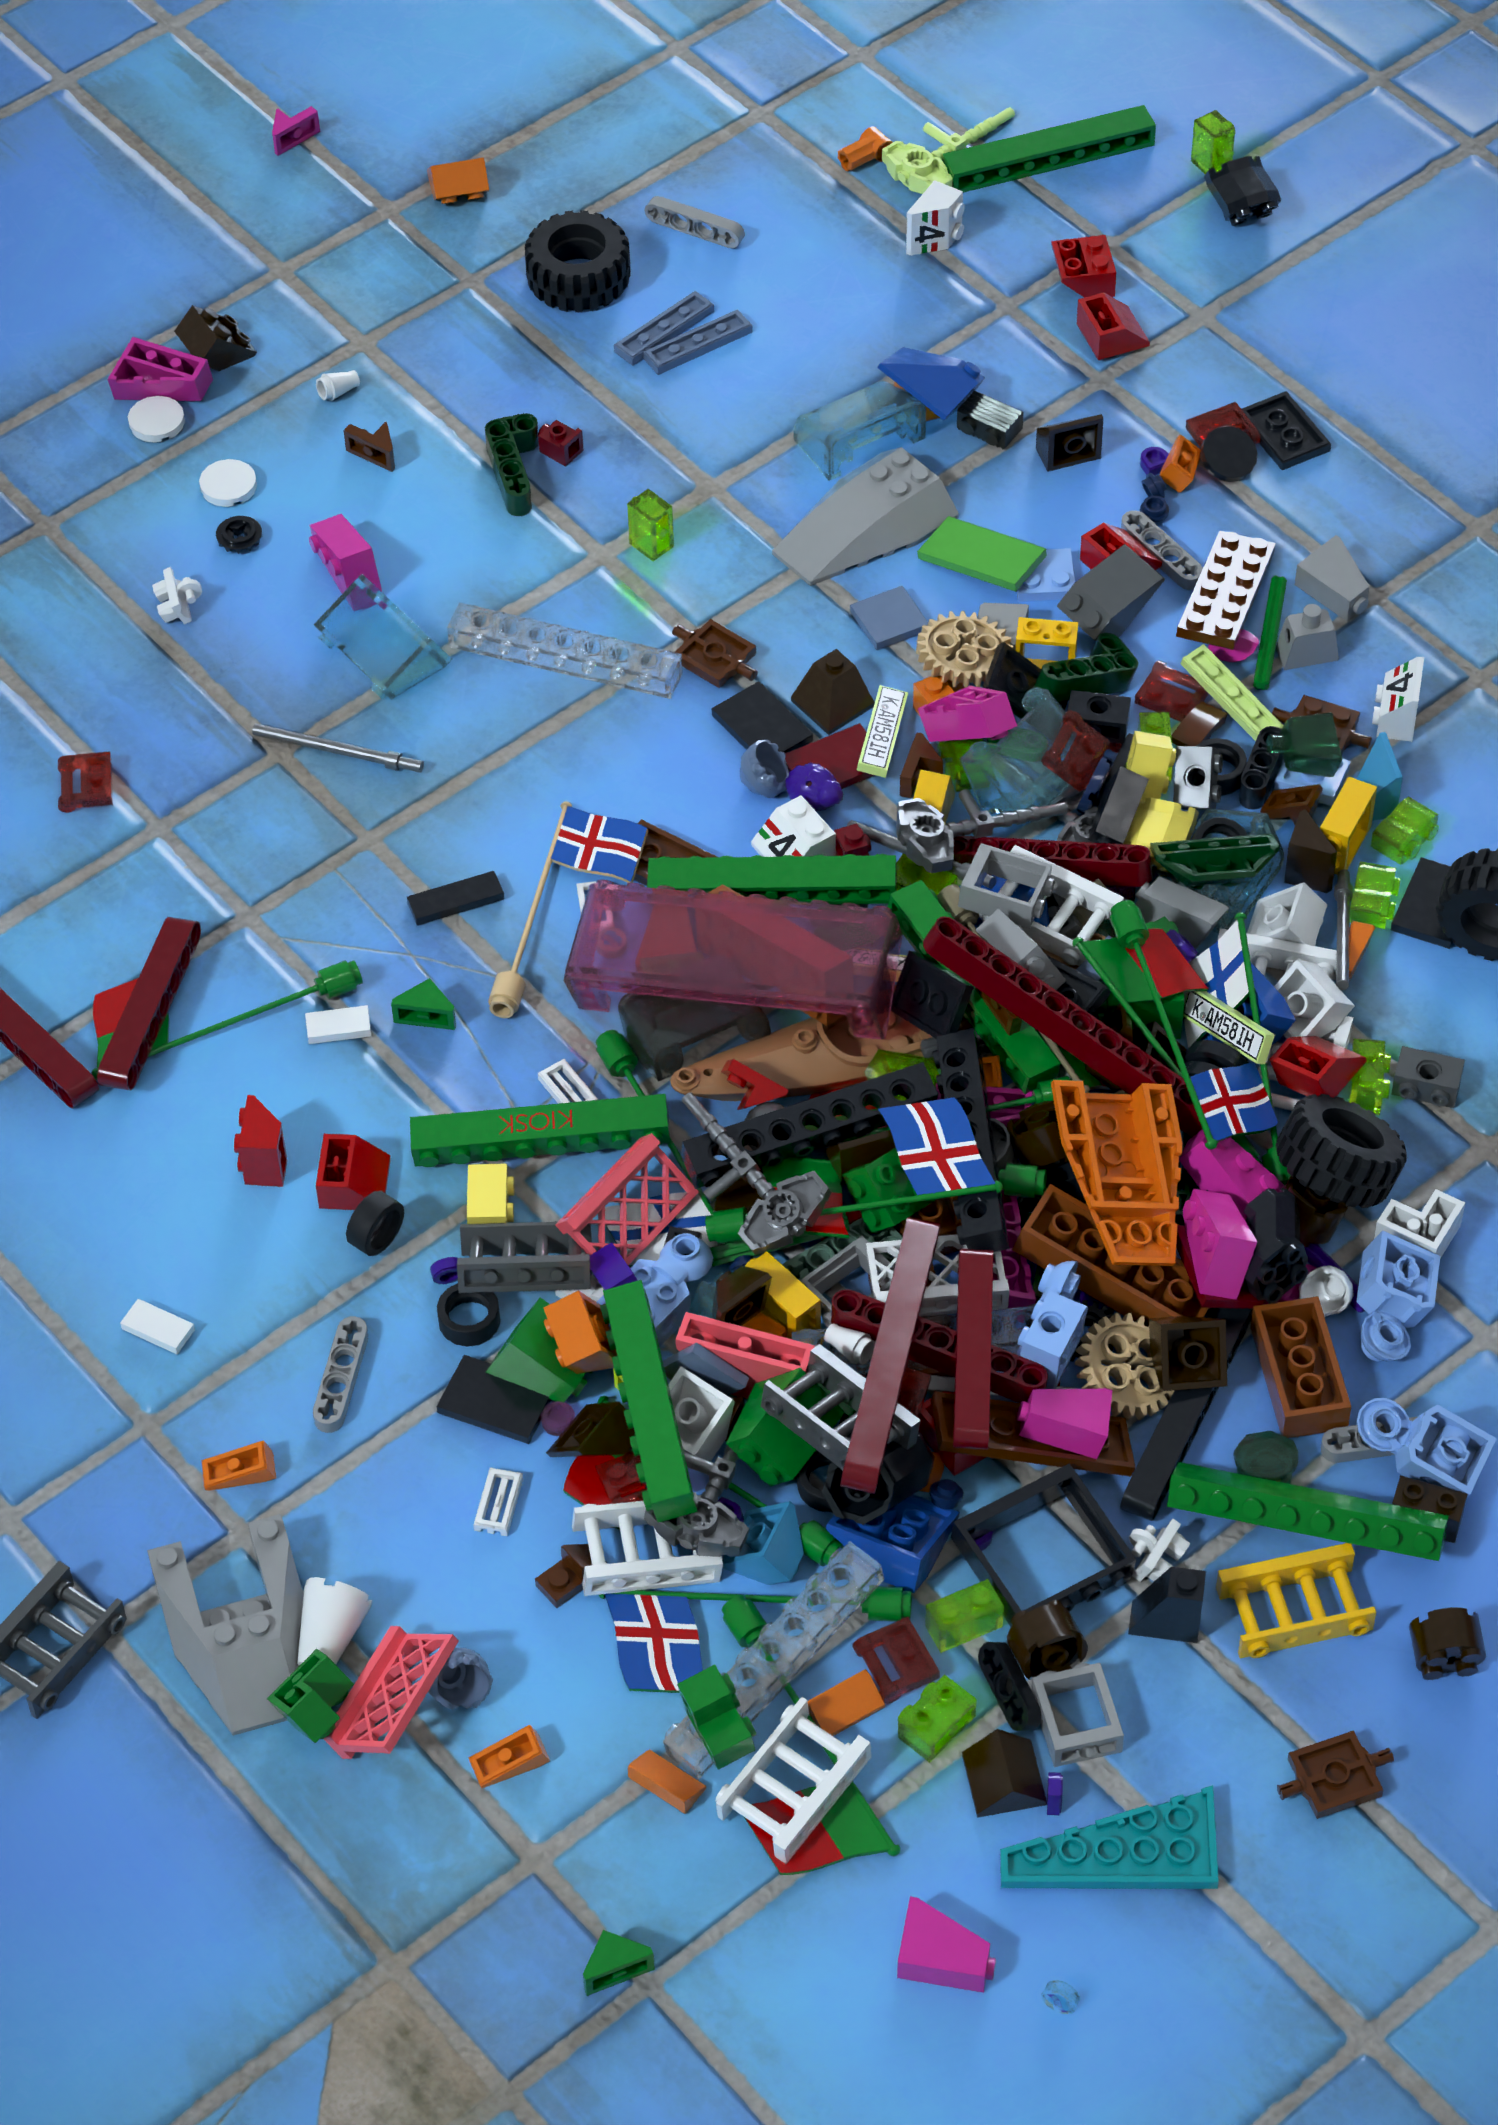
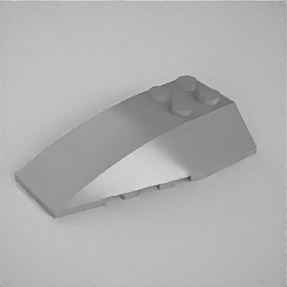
(867, 515)

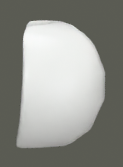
(1331, 1287)

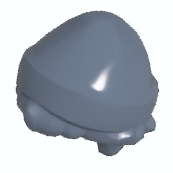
(764, 769)
(462, 1680)

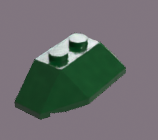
(1216, 859)

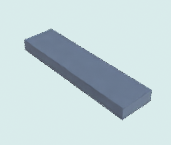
(664, 327)
(697, 342)

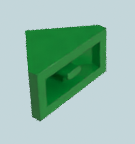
(424, 1007)
(615, 1962)

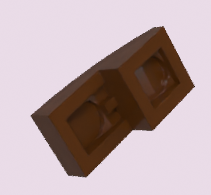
(1198, 725)

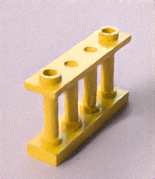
(1288, 1570)

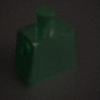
(1308, 745)

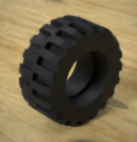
(581, 284)
(1468, 903)
(1341, 1151)

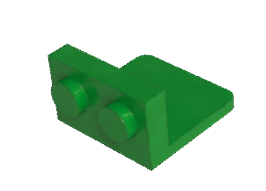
(882, 1181)

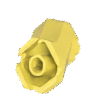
(1160, 822)

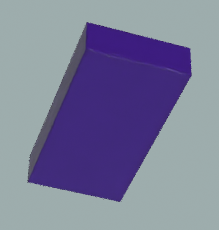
(610, 1268)

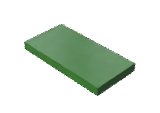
(982, 553)

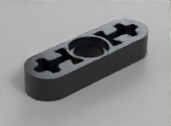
(1020, 1706)

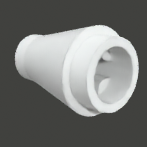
(336, 384)
(851, 1343)

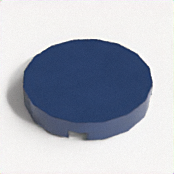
(1095, 784)

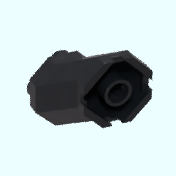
(1243, 190)
(1279, 1254)
(900, 1477)

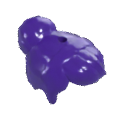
(822, 793)

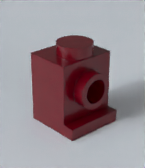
(560, 442)
(852, 841)

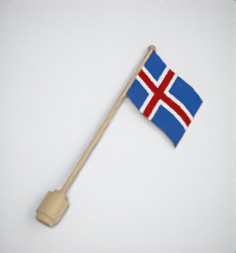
(585, 845)

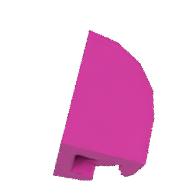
(1244, 648)

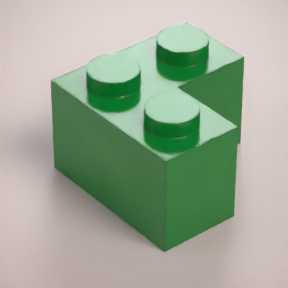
(310, 1694)
(713, 1712)

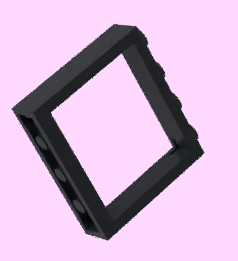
(1027, 1499)

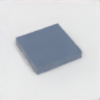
(888, 617)
(708, 1368)

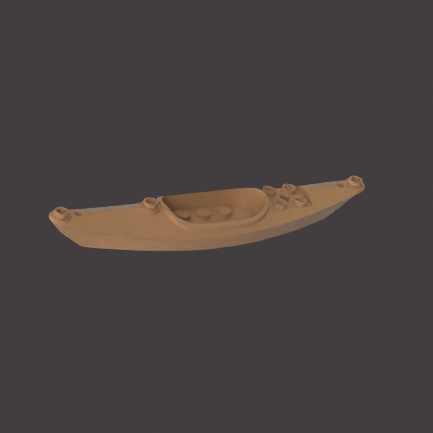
(807, 1056)

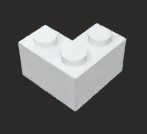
(1428, 1229)

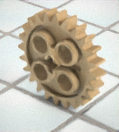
(959, 647)
(1126, 1339)

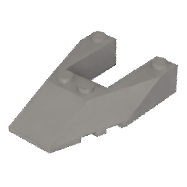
(240, 1648)

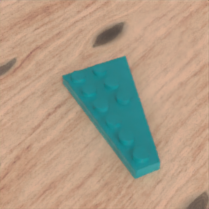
(1135, 1849)

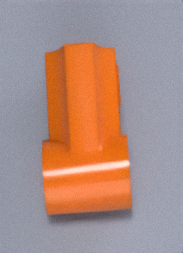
(863, 150)

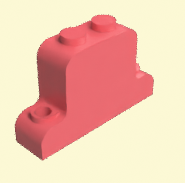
(746, 1349)

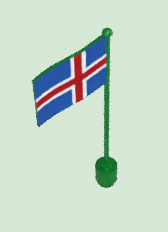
(1225, 1099)
(933, 1149)
(661, 1639)

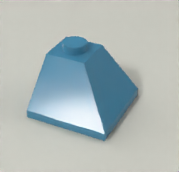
(1382, 771)
(771, 1547)

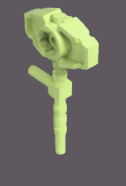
(919, 167)

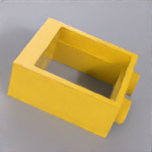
(1056, 633)
(1349, 820)
(788, 1298)

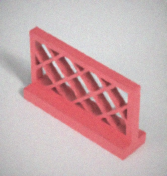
(614, 1181)
(380, 1679)

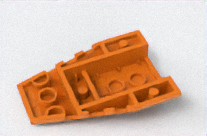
(1126, 1166)

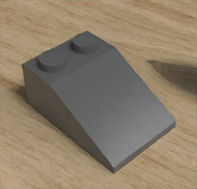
(1111, 593)

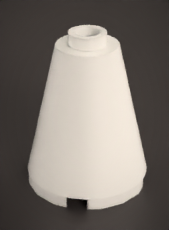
(330, 1617)

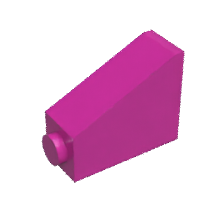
(1067, 1419)
(942, 1951)

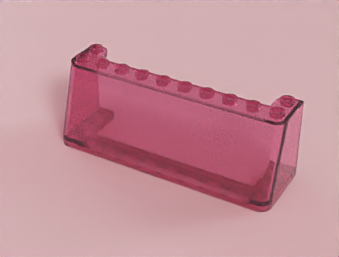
(736, 952)

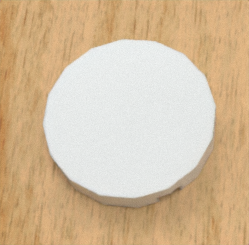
(156, 418)
(228, 482)

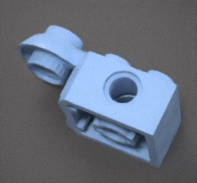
(667, 1279)
(1396, 1292)
(1056, 1322)
(1430, 1449)

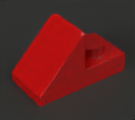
(759, 1087)

